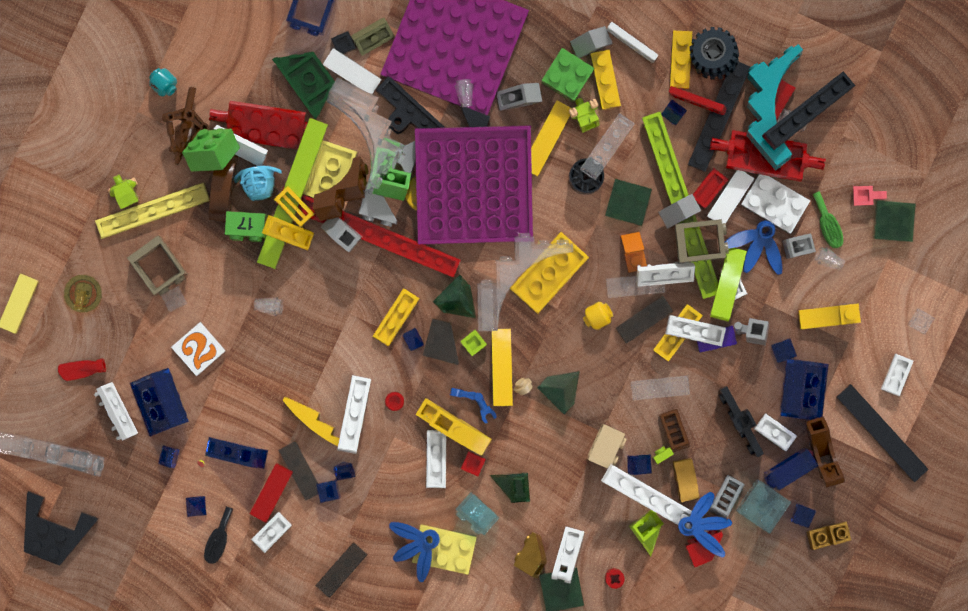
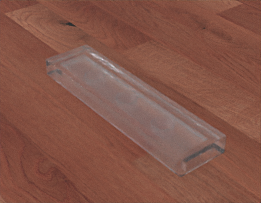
(607, 146)

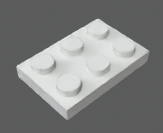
(775, 202)

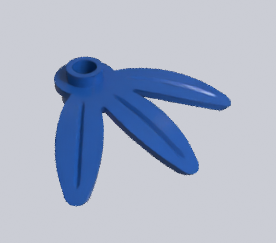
(759, 241)
(709, 524)
(419, 545)

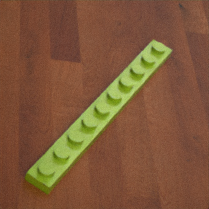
(676, 191)

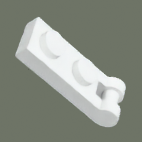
(568, 554)

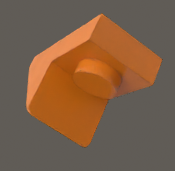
(633, 251)

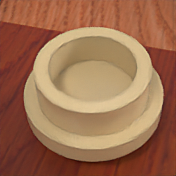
(523, 386)

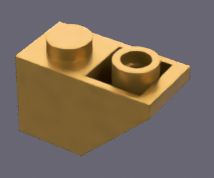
(532, 557)

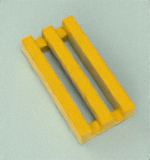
(283, 194)

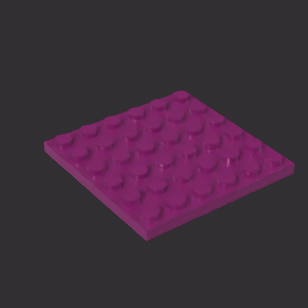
(455, 42)
(473, 184)

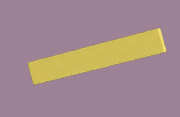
(152, 210)

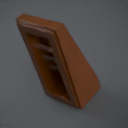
(680, 446)

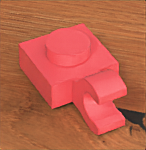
(865, 195)

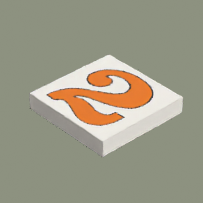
(198, 349)

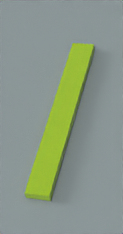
(297, 182)

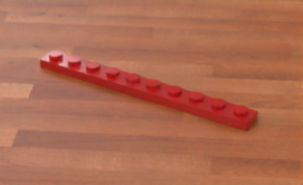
(394, 242)

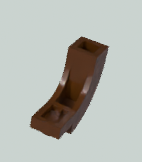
(222, 191)
(823, 452)

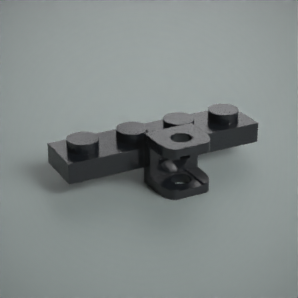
(407, 110)
(741, 421)

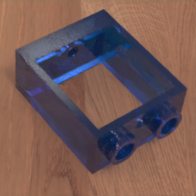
(312, 29)
(790, 469)

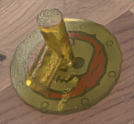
(82, 293)

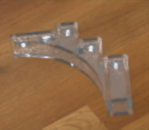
(362, 110)
(527, 253)
(52, 453)

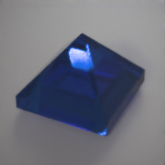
(344, 471)
(196, 506)

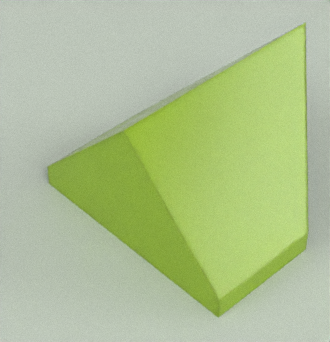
(647, 530)

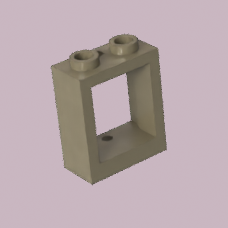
(681, 245)
(146, 250)

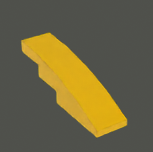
(502, 367)
(309, 418)

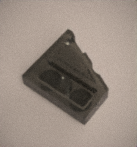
(441, 342)

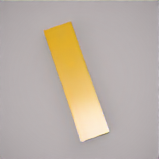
(548, 136)

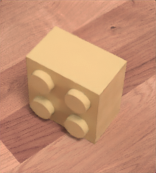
(606, 446)

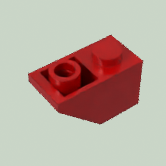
(699, 554)

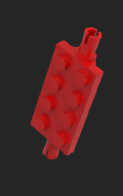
(263, 124)
(747, 158)

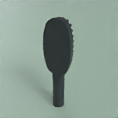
(217, 540)

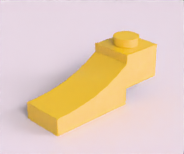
(829, 316)

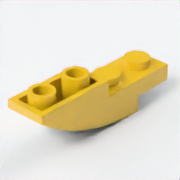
(453, 427)

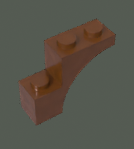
(352, 187)

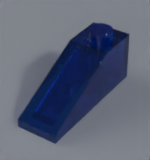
(236, 453)

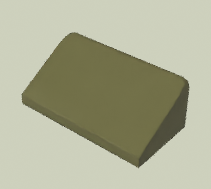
(373, 36)

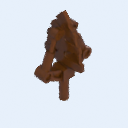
(189, 120)

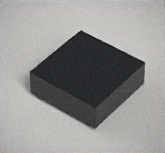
(343, 43)

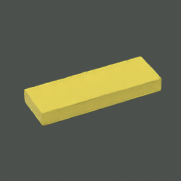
(18, 303)

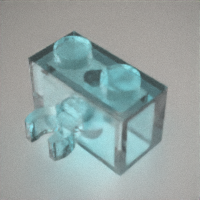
(476, 513)

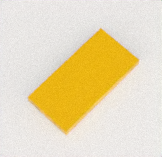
(548, 276)

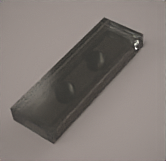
(644, 319)
(301, 470)
(341, 569)

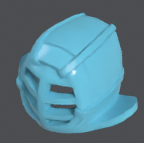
(257, 181)

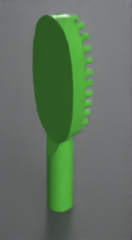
(829, 225)

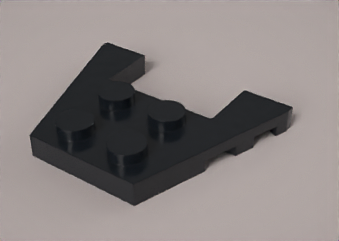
(49, 539)

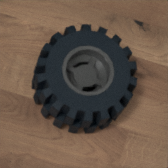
(714, 53)

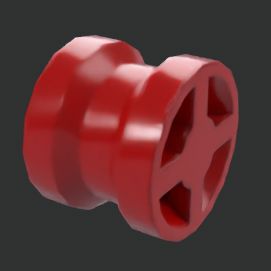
(612, 578)

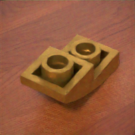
(686, 480)
(828, 535)

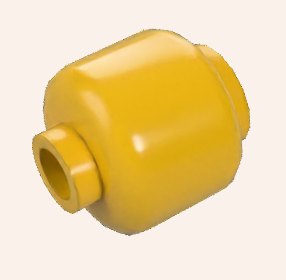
(598, 315)

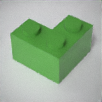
(394, 184)

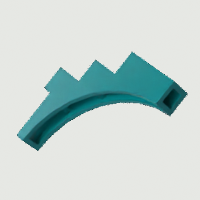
(762, 104)

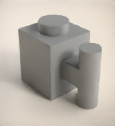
(755, 331)

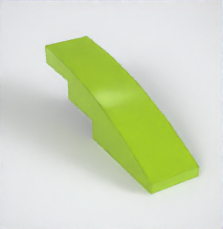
(728, 284)

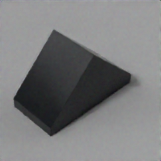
(475, 118)

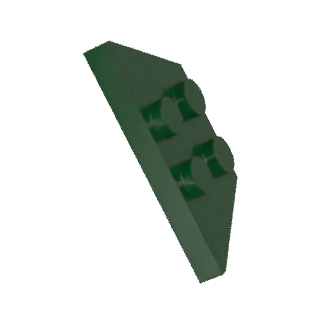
(307, 78)

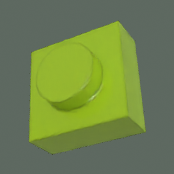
(473, 342)
(662, 454)

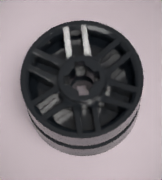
(583, 186)

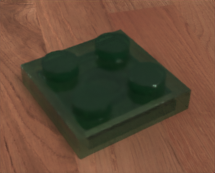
(628, 202)
(894, 221)
(559, 594)

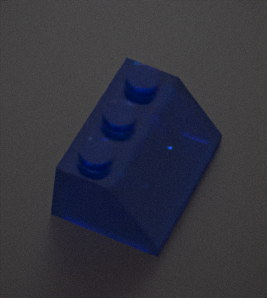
(804, 389)
(159, 402)

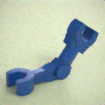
(478, 397)

